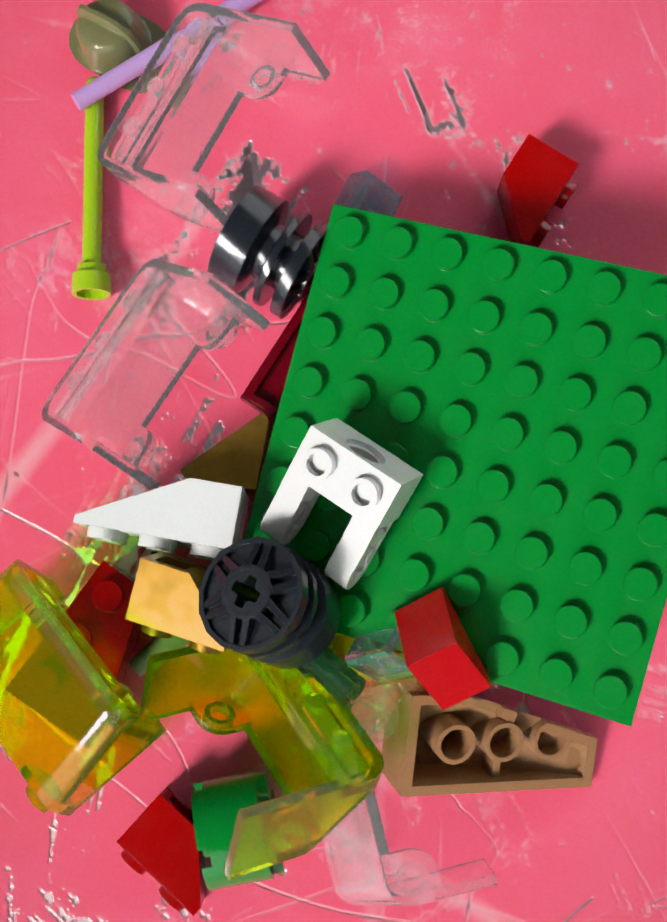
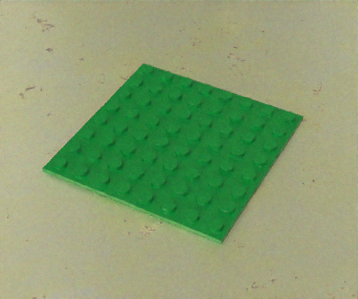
(539, 436)

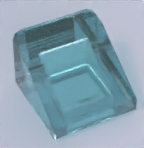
(368, 194)
(379, 656)

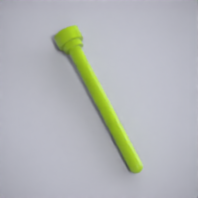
(91, 278)

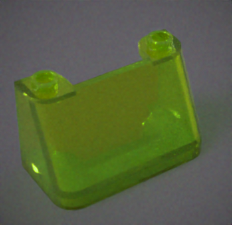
(59, 702)

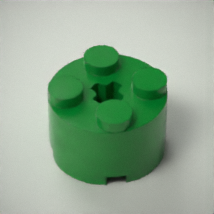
(214, 817)

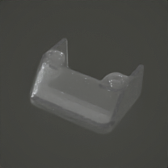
(190, 94)
(139, 358)
(357, 847)

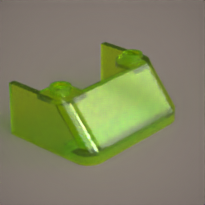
(297, 728)

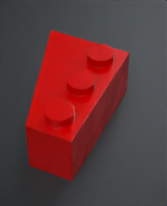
(101, 614)

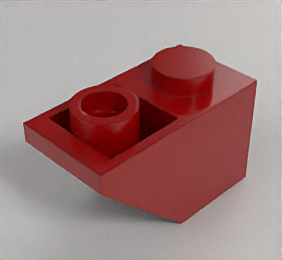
(531, 188)
(166, 848)

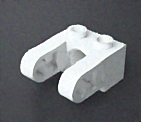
(355, 477)

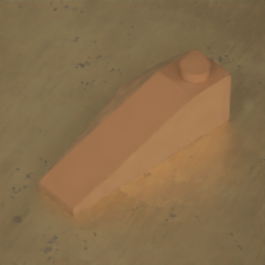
(482, 749)

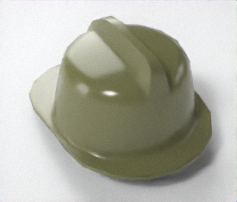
(110, 34)

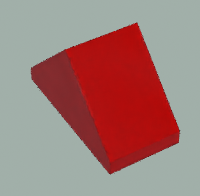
(440, 650)

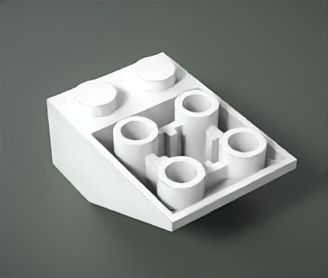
(183, 514)

